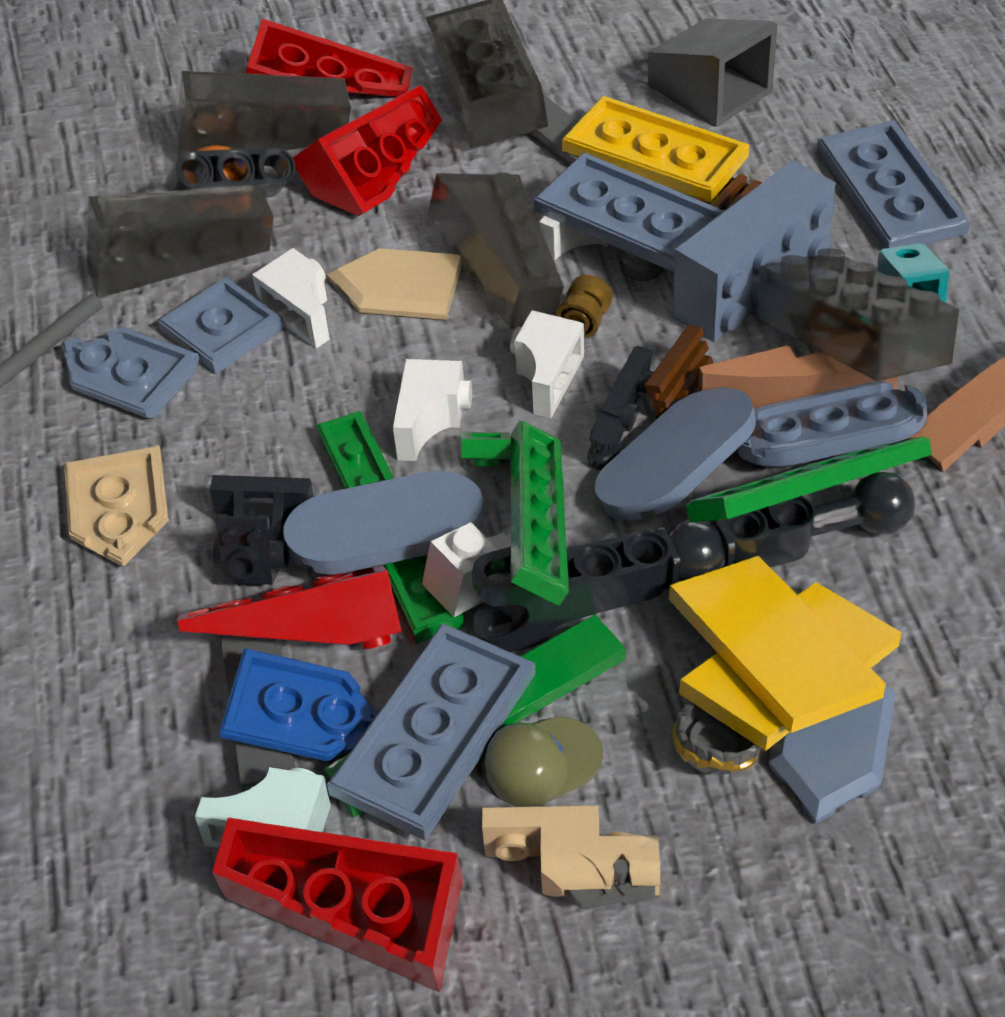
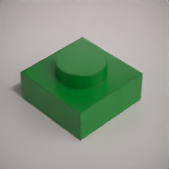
(486, 447)

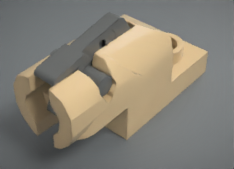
(573, 855)

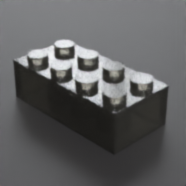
(487, 72)
(857, 314)

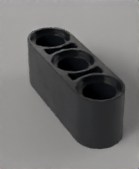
(246, 163)

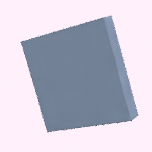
(221, 324)

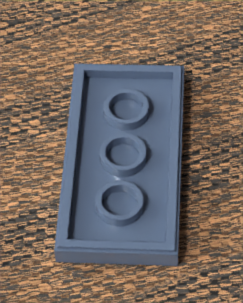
(892, 186)
(624, 209)
(432, 731)

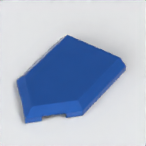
(295, 707)

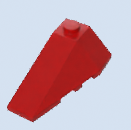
(298, 53)
(368, 156)
(335, 610)

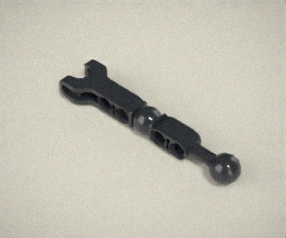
(648, 562)

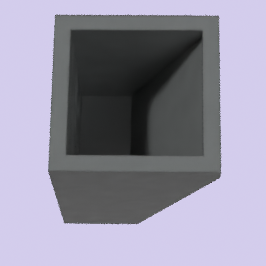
(716, 67)

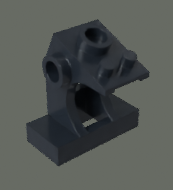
(252, 533)

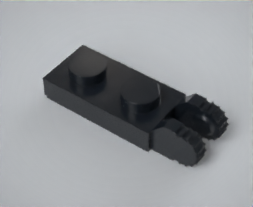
(620, 408)

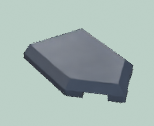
(129, 370)
(836, 757)

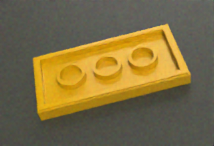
(657, 147)
(776, 643)
(727, 698)

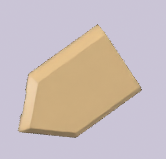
(400, 282)
(116, 502)

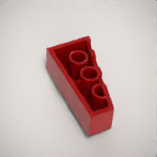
(349, 891)

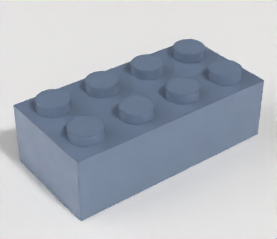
(723, 261)

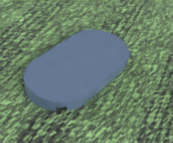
(833, 423)
(675, 453)
(380, 521)

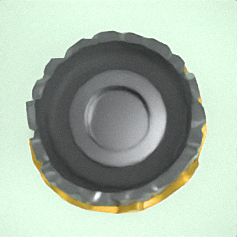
(711, 744)

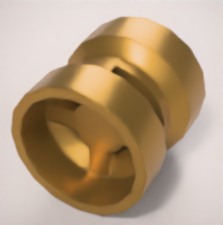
(586, 302)

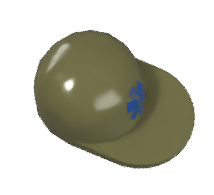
(541, 760)

